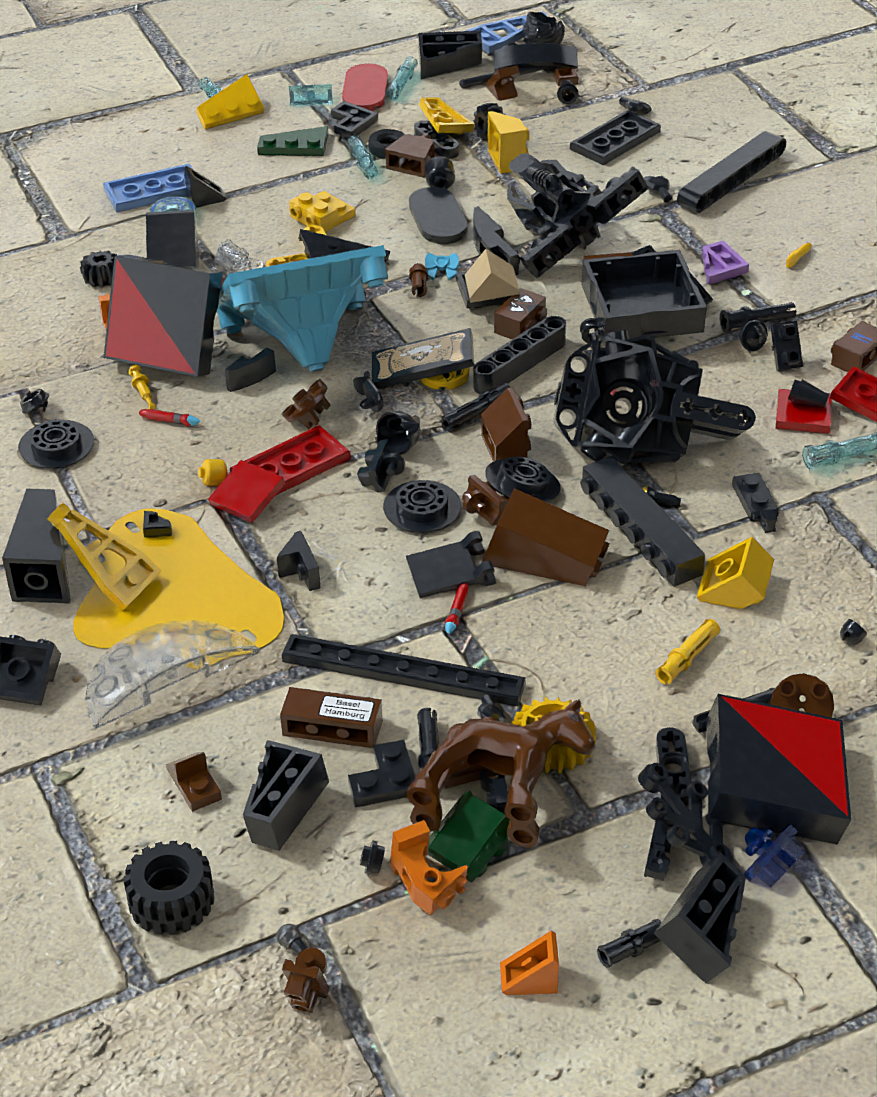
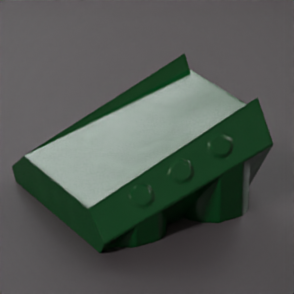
(470, 836)

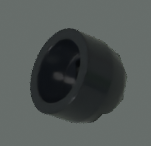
(853, 631)

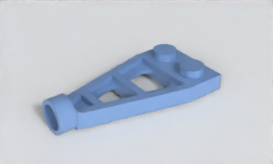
(492, 41)

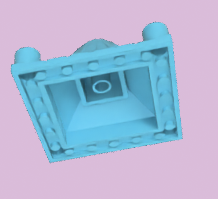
(301, 300)

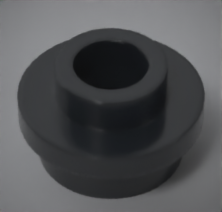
(372, 857)

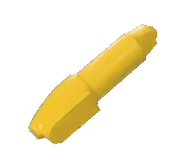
(796, 255)

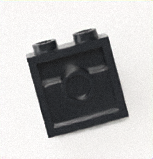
(26, 668)

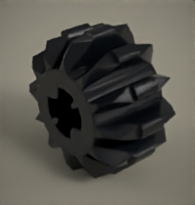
(481, 118)
(98, 268)

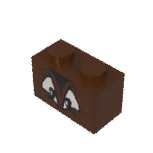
(519, 314)

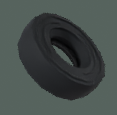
(376, 141)

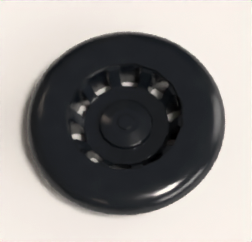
(56, 444)
(522, 475)
(422, 506)

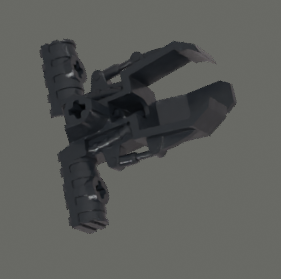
(565, 211)

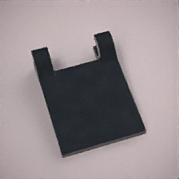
(450, 566)

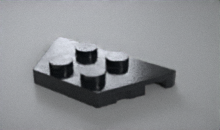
(322, 245)

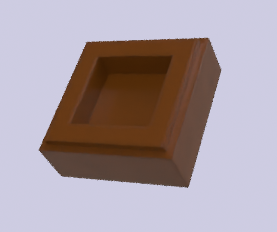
(565, 73)

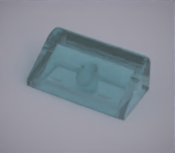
(310, 95)

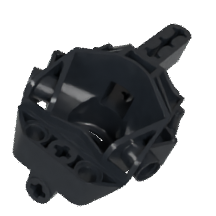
(668, 395)

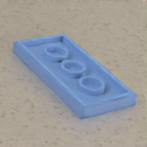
(146, 188)

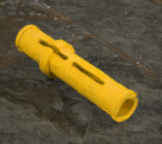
(681, 658)

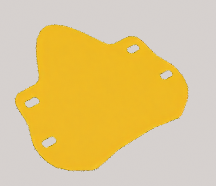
(193, 584)

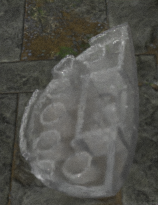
(156, 660)

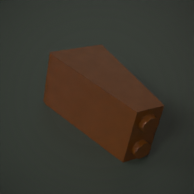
(546, 541)

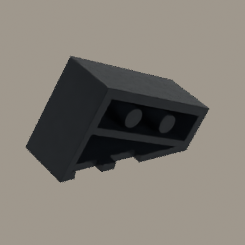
(448, 51)
(283, 793)
(703, 918)

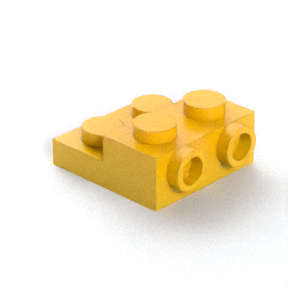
(320, 210)

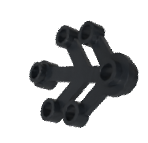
(684, 820)

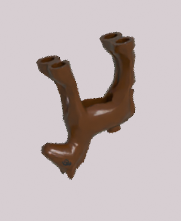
(507, 751)

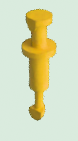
(141, 382)

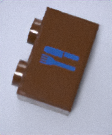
(855, 348)

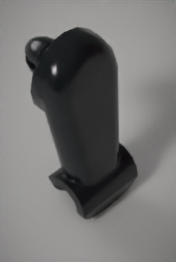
(373, 396)

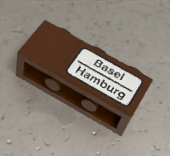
(331, 717)

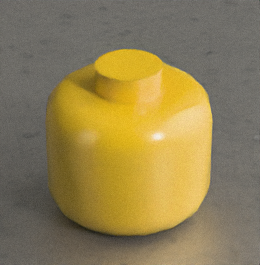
(212, 472)

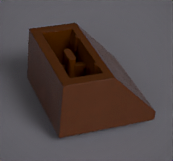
(506, 427)

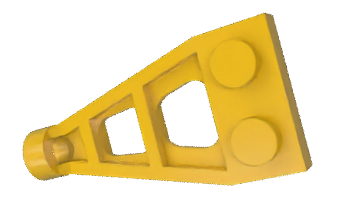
(120, 587)

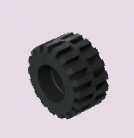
(172, 908)

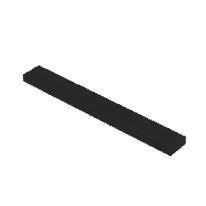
(403, 669)

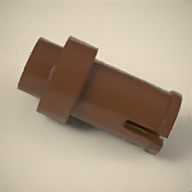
(418, 276)

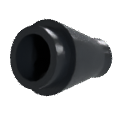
(567, 92)
(807, 394)

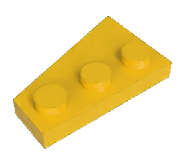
(230, 104)
(444, 117)

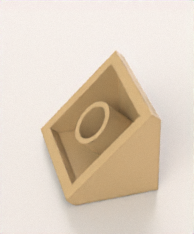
(490, 278)

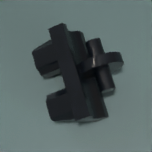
(786, 345)
(380, 466)

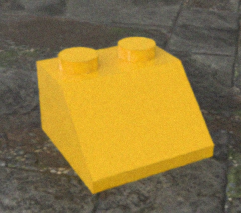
(506, 139)
(737, 576)

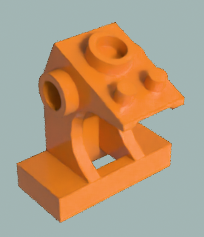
(409, 861)

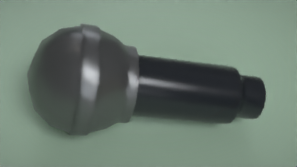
(290, 937)

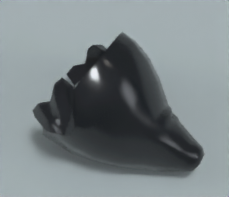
(400, 430)

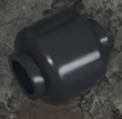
(440, 171)

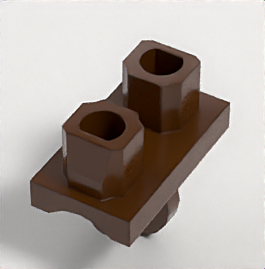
(484, 500)
(306, 979)

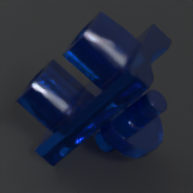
(765, 866)

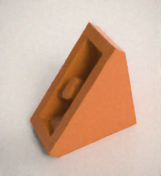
(532, 968)

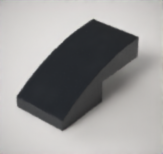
(249, 372)

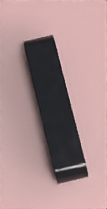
(520, 354)

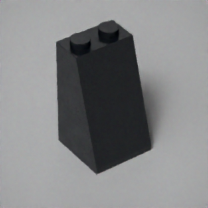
(172, 237)
(36, 552)

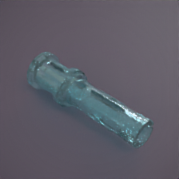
(832, 451)

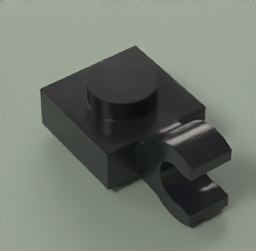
(497, 791)

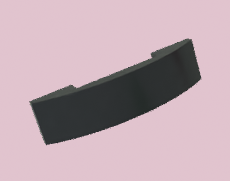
(536, 55)

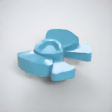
(448, 263)

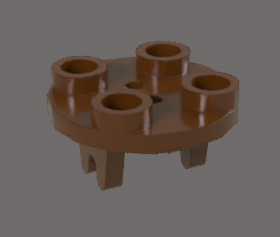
(305, 404)
(816, 693)

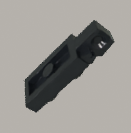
(756, 500)
(657, 861)

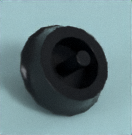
(753, 335)
(34, 401)

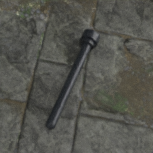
(523, 70)

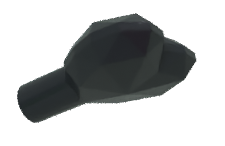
(635, 105)
(659, 185)
(489, 709)

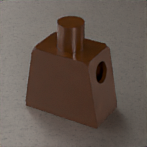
(410, 154)

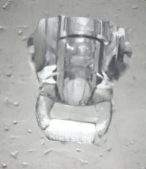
(234, 259)

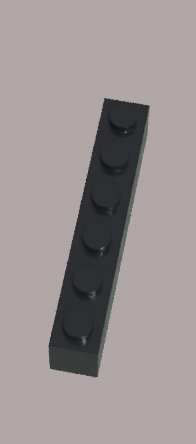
(643, 521)

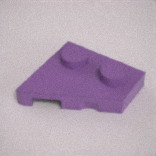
(722, 262)

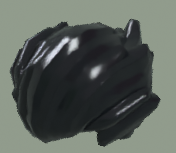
(542, 29)

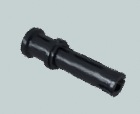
(738, 318)

